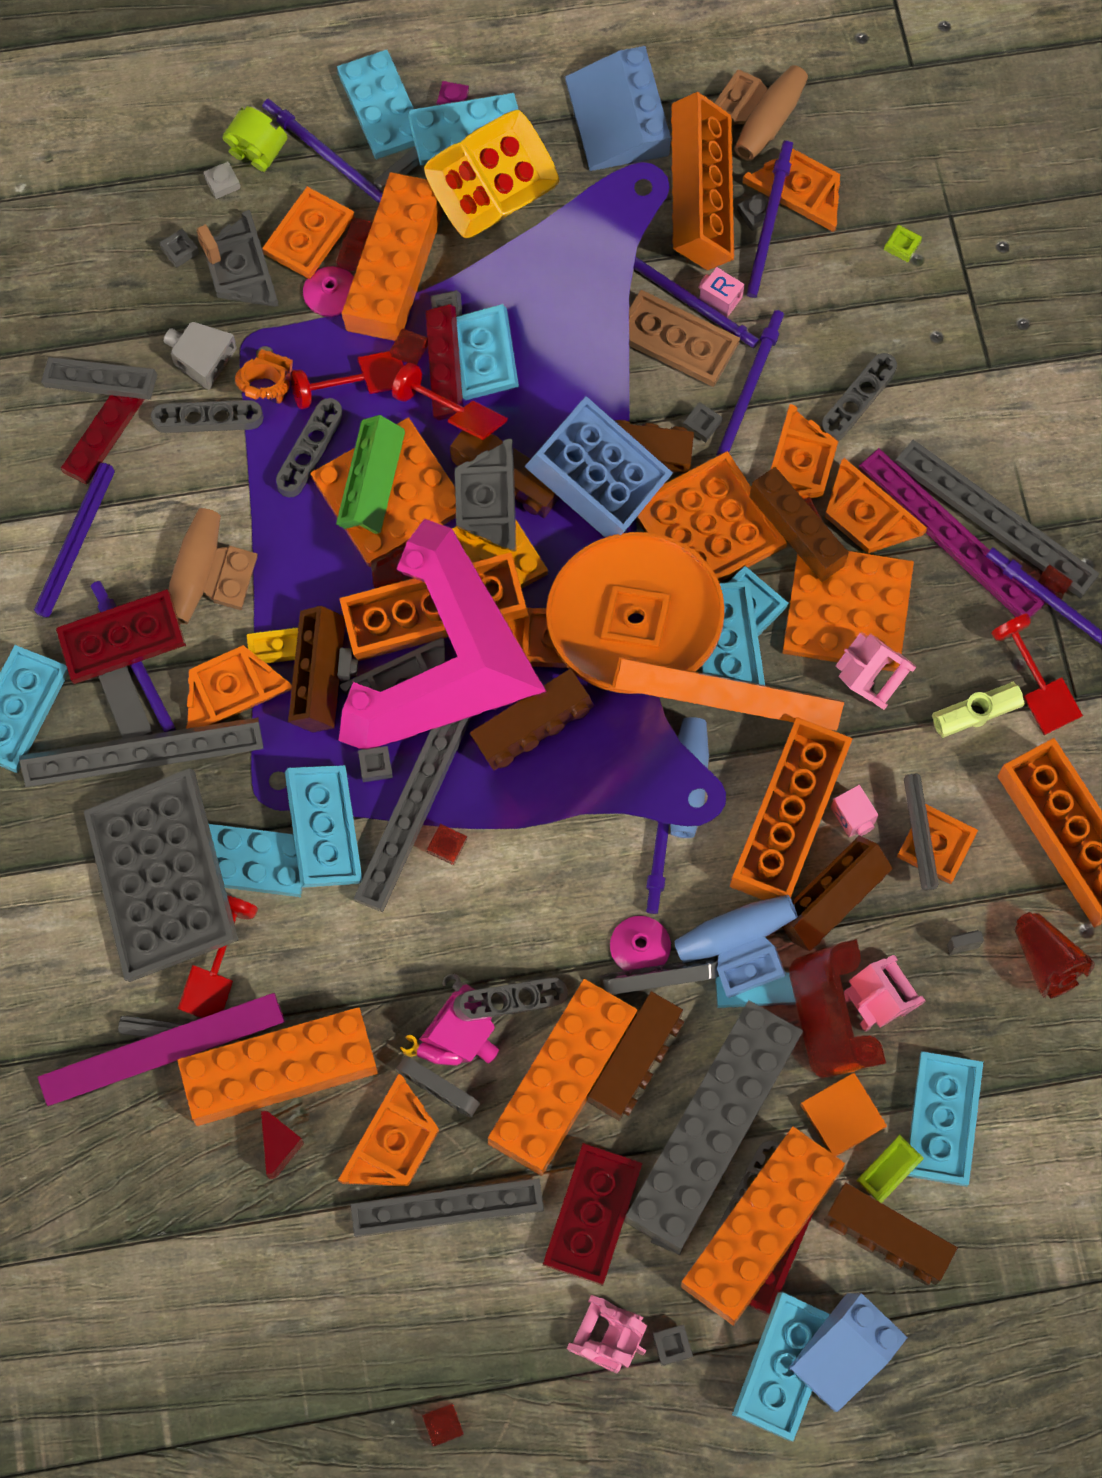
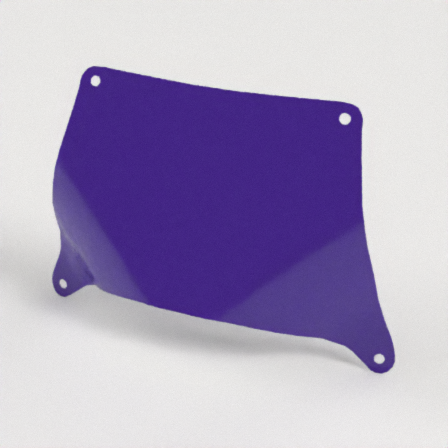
(570, 340)

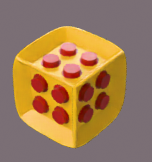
(491, 173)

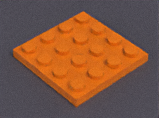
(417, 493)
(713, 517)
(860, 597)

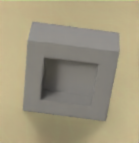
(222, 180)

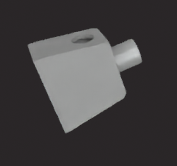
(201, 351)

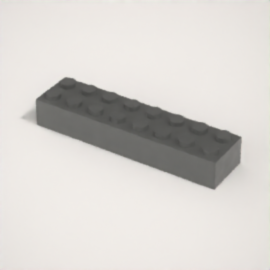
(713, 1126)

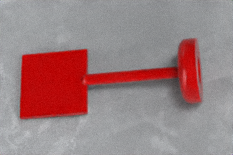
(377, 370)
(472, 418)
(1051, 703)
(205, 990)

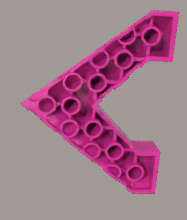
(483, 677)

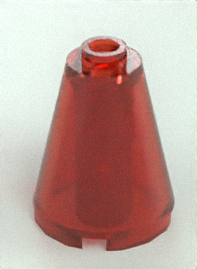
(1051, 955)

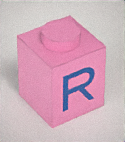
(721, 291)
(854, 812)

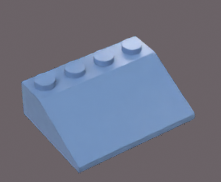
(619, 110)
(599, 469)

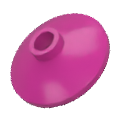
(325, 300)
(630, 956)

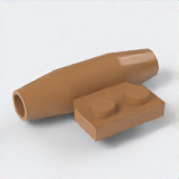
(760, 107)
(203, 568)

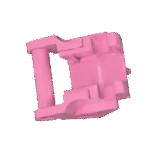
(864, 662)
(877, 997)
(619, 1341)

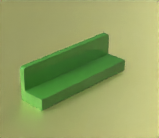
(371, 474)

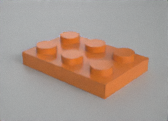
(308, 232)

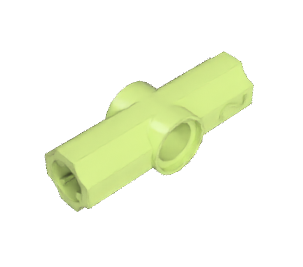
(994, 703)

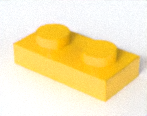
(274, 645)

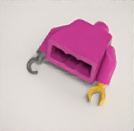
(452, 1039)

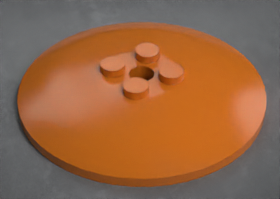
(630, 576)

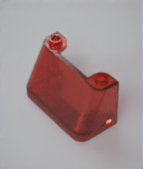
(825, 1014)

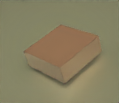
(208, 244)

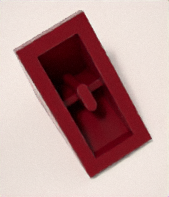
(279, 1144)

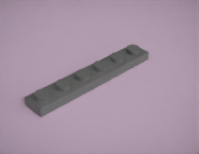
(447, 1207)

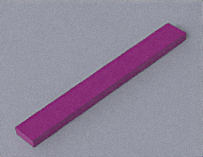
(949, 534)
(161, 1049)

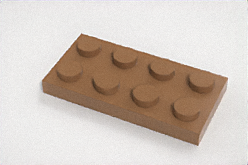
(679, 338)

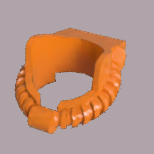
(268, 367)

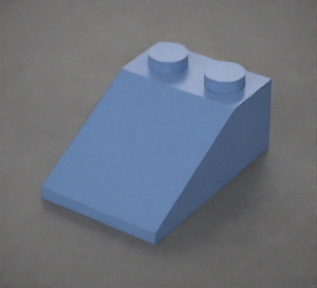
(847, 1350)

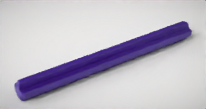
(74, 540)

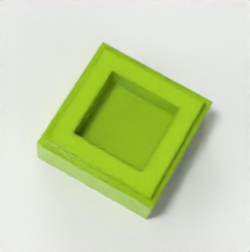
(903, 243)

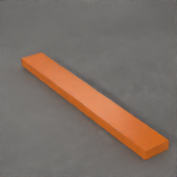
(726, 693)

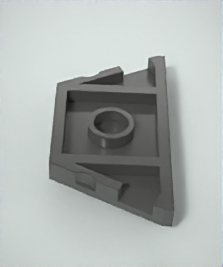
(242, 269)
(488, 496)
(401, 668)

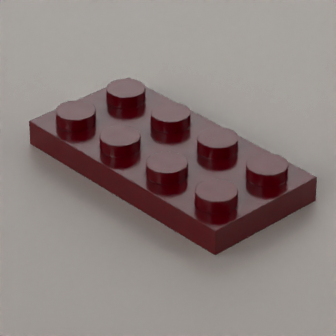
(120, 636)
(592, 1214)

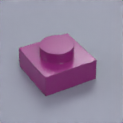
(452, 93)

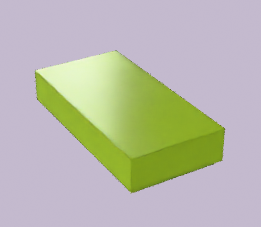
(890, 1169)

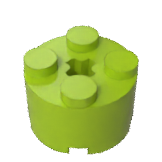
(254, 138)

